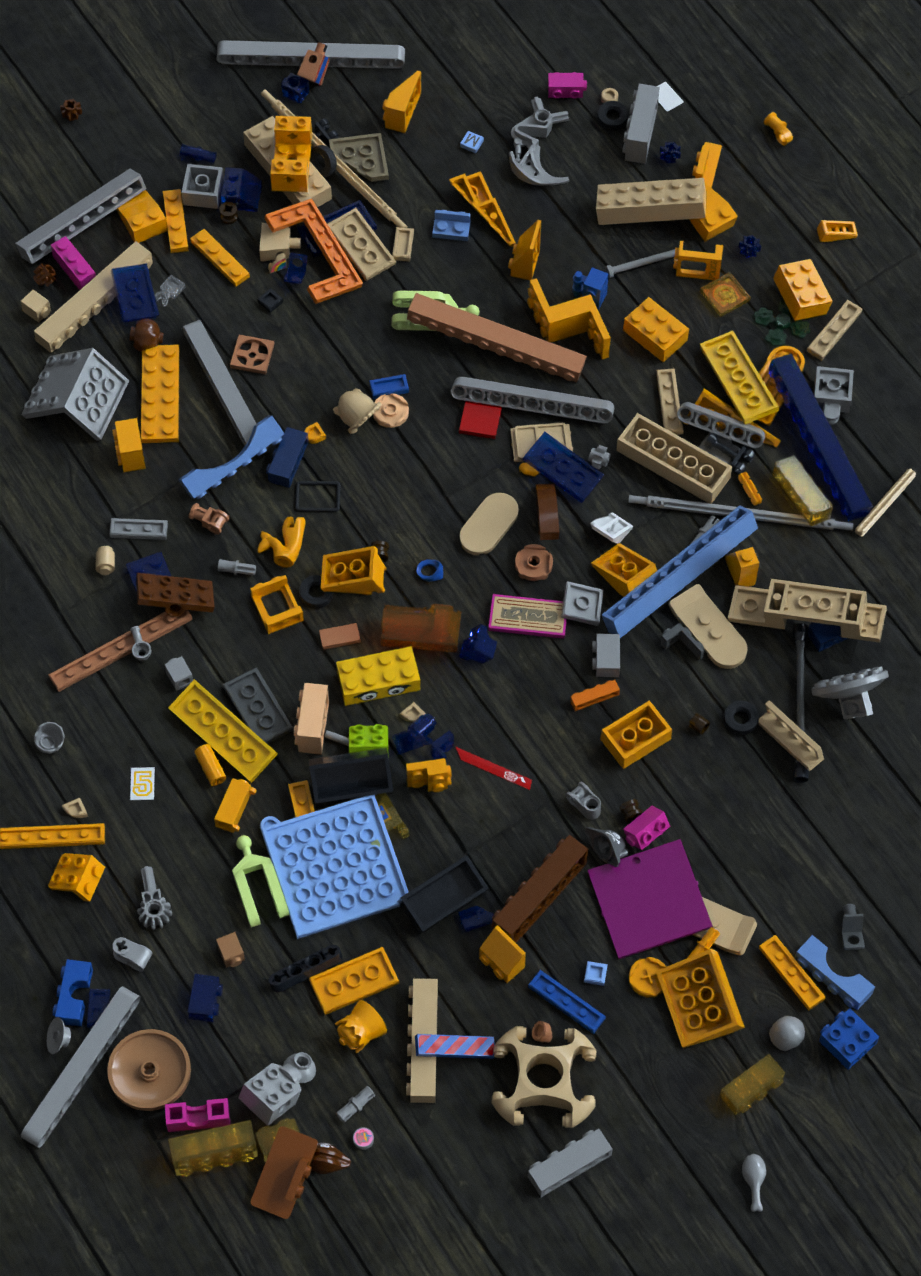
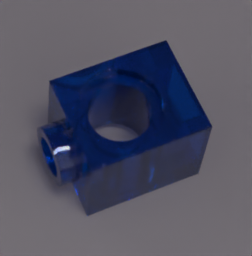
(295, 87)

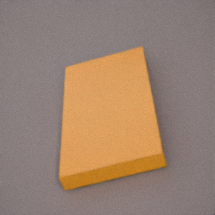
(353, 980)

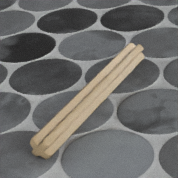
(885, 502)

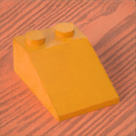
(402, 103)
(718, 216)
(142, 217)
(526, 253)
(624, 568)

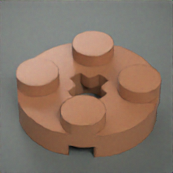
(527, 570)

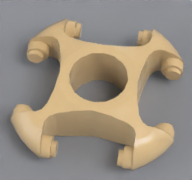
(530, 1095)

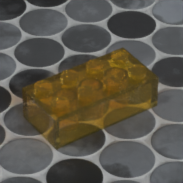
(213, 1148)

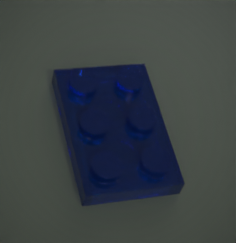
(134, 292)

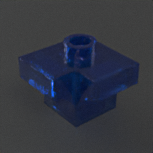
(478, 645)

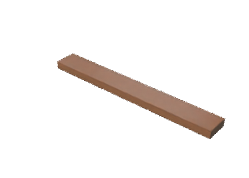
(115, 650)

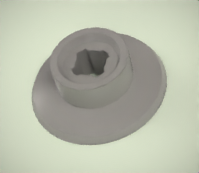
(57, 1035)

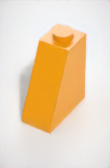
(743, 566)

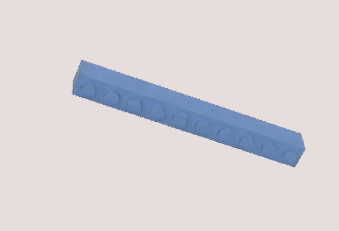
(680, 571)

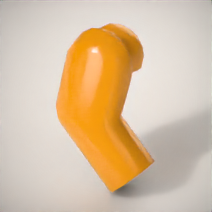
(528, 470)

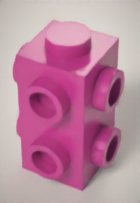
(566, 85)
(646, 827)

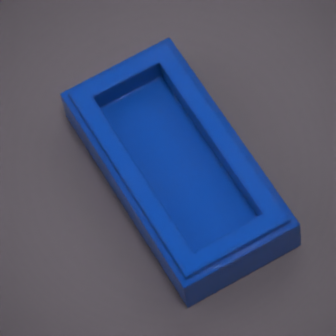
(389, 385)

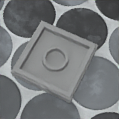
(582, 603)

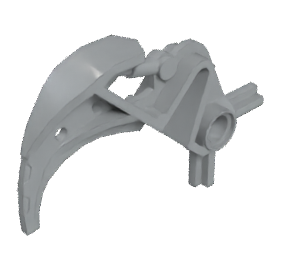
(536, 125)

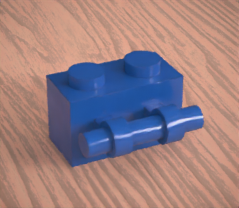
(594, 284)

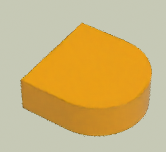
(315, 433)

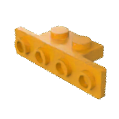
(707, 162)

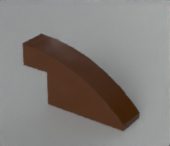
(547, 512)

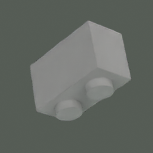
(607, 655)

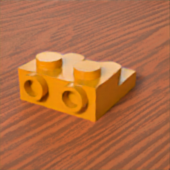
(430, 773)

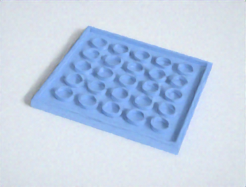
(331, 867)

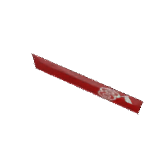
(494, 769)

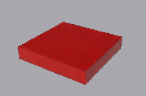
(480, 419)

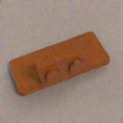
(284, 1172)

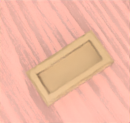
(403, 244)

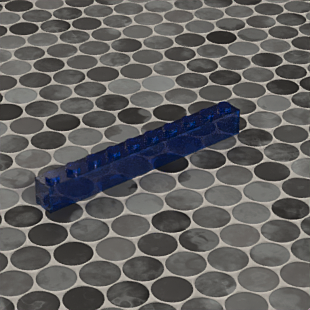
(820, 437)

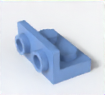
(451, 225)

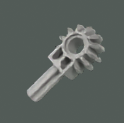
(152, 901)

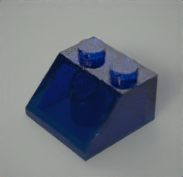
(241, 189)

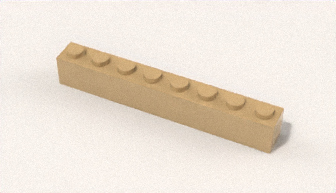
(87, 301)

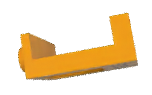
(712, 261)
(284, 619)

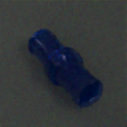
(198, 153)

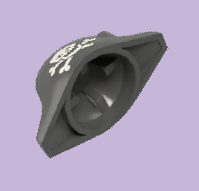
(607, 845)

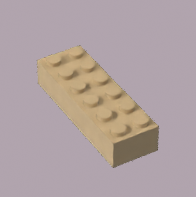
(261, 143)
(651, 201)
(674, 458)

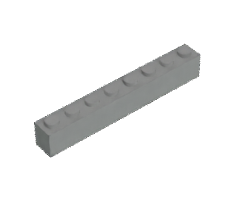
(81, 215)

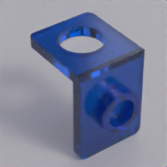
(294, 273)

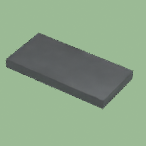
(257, 706)

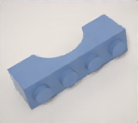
(852, 990)

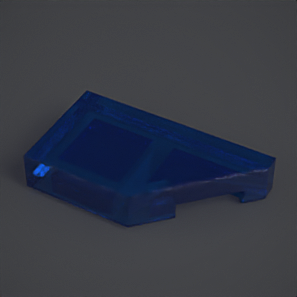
(410, 740)
(475, 918)
(98, 1002)

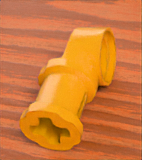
(782, 133)

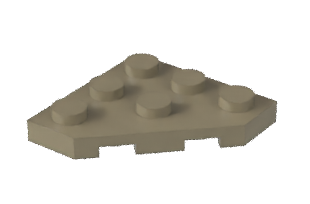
(362, 155)

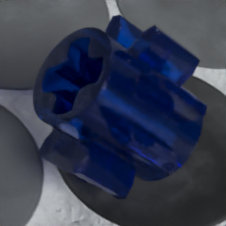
(670, 152)
(749, 246)

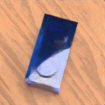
(204, 998)

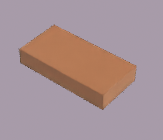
(339, 636)

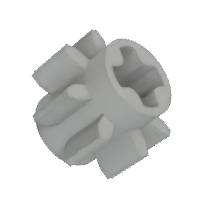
(599, 457)

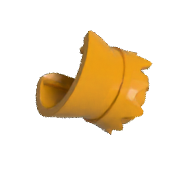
(360, 1026)

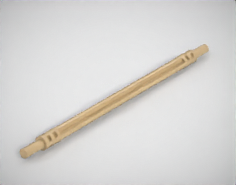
(343, 169)

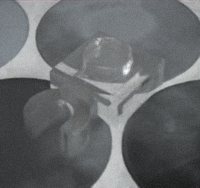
(170, 288)

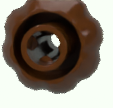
(145, 334)

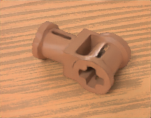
(211, 519)

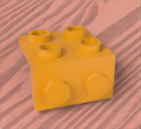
(77, 874)

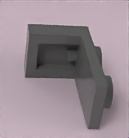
(682, 633)

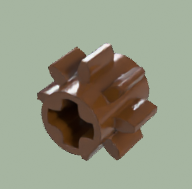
(71, 109)
(44, 275)

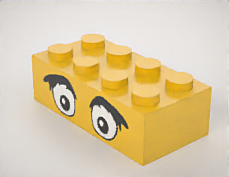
(378, 676)

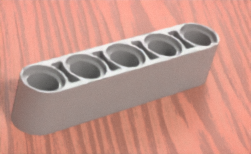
(711, 425)

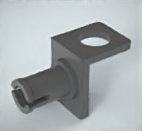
(852, 927)

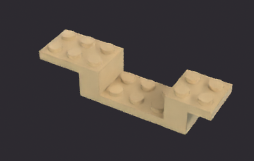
(810, 604)

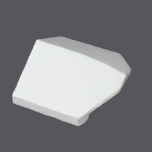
(612, 527)

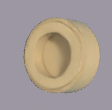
(609, 94)

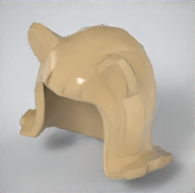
(355, 409)

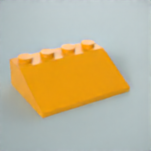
(700, 998)

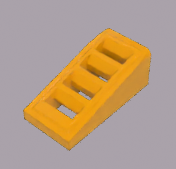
(826, 234)

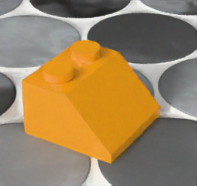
(502, 955)

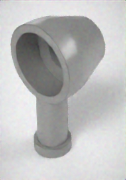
(140, 646)

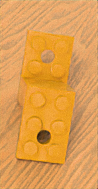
(569, 319)

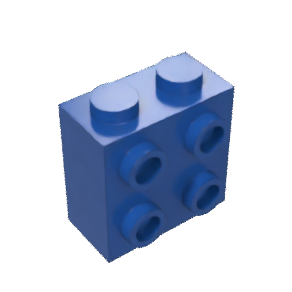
(848, 1038)

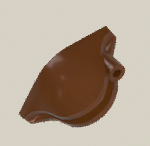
(329, 1159)

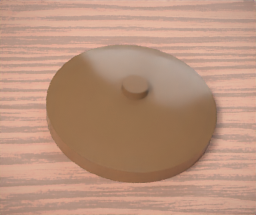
(149, 1069)

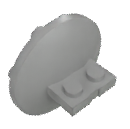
(852, 690)

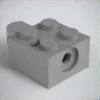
(833, 391)

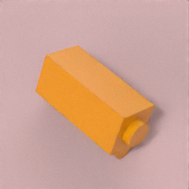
(233, 805)

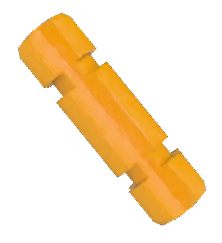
(750, 488)

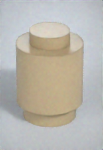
(105, 560)

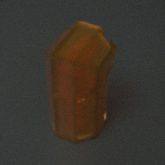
(421, 628)

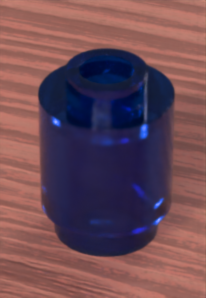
(423, 724)

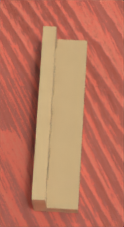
(791, 737)

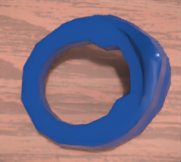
(438, 575)

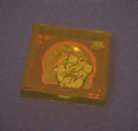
(725, 294)

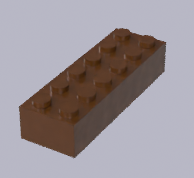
(541, 889)

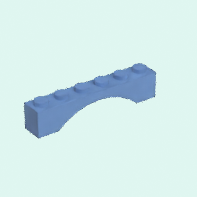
(262, 435)

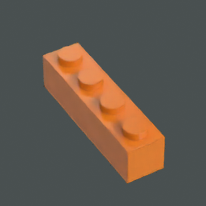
(594, 695)

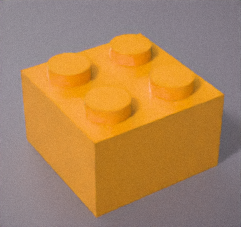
(128, 445)

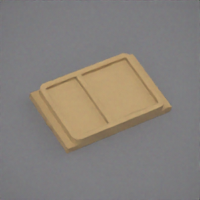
(525, 437)

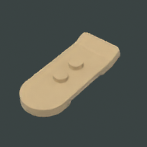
(710, 627)
(733, 928)

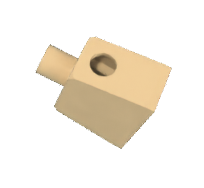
(276, 243)

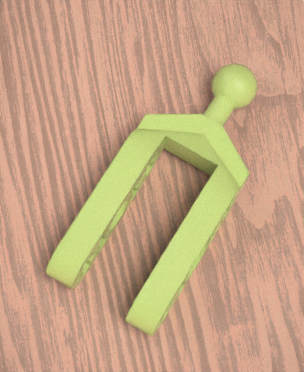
(405, 298)
(253, 863)

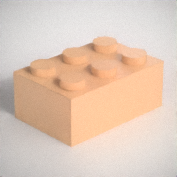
(311, 718)

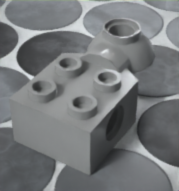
(277, 1087)

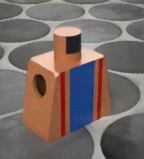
(314, 64)

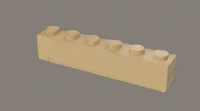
(424, 1021)

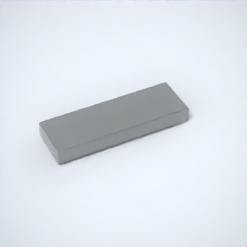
(138, 529)

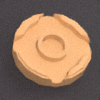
(392, 412)

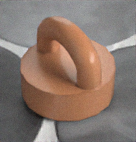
(542, 1032)

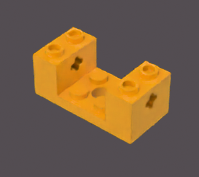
(292, 140)

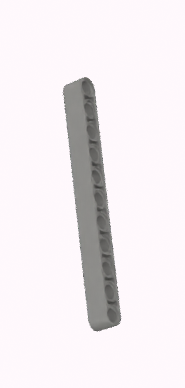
(294, 52)

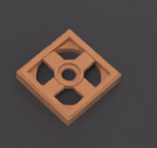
(262, 368)

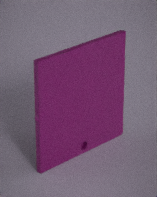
(650, 899)

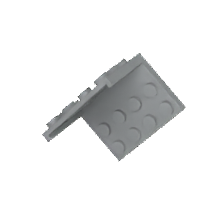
(81, 387)

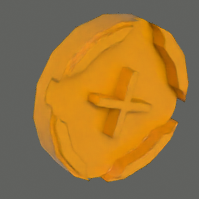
(644, 977)

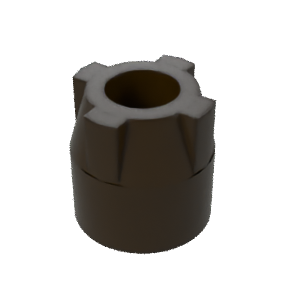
(699, 723)

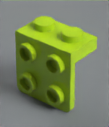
(368, 738)

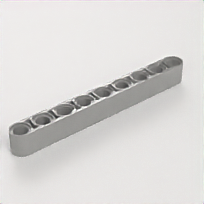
(220, 379)
(524, 403)
(80, 1067)

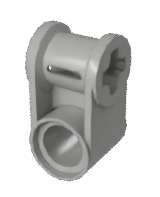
(582, 798)
(134, 955)

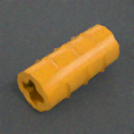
(210, 765)

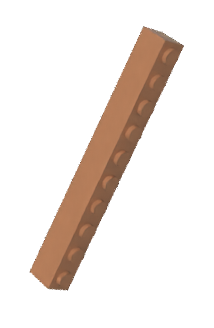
(496, 337)

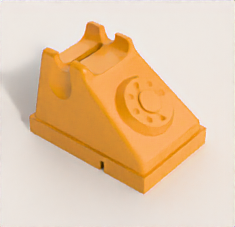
(353, 572)

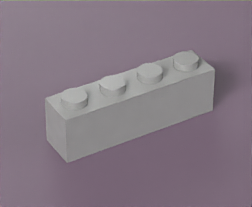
(569, 1162)

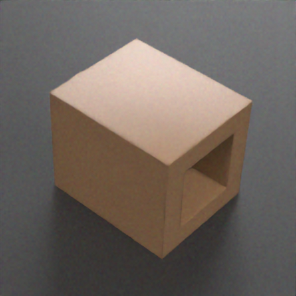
(230, 950)

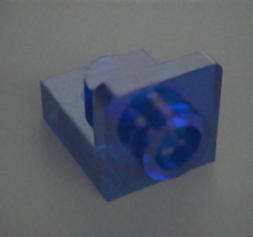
(442, 745)

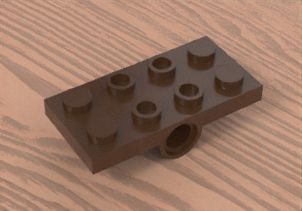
(174, 593)

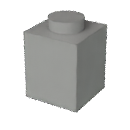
(178, 673)

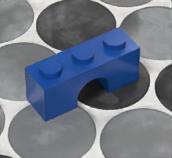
(75, 975)

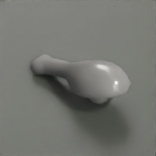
(754, 1174)

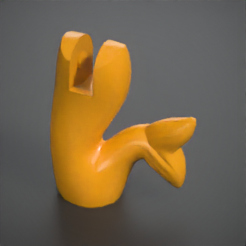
(293, 535)

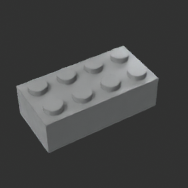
(641, 123)

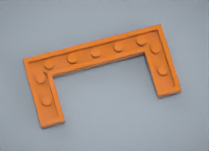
(307, 212)

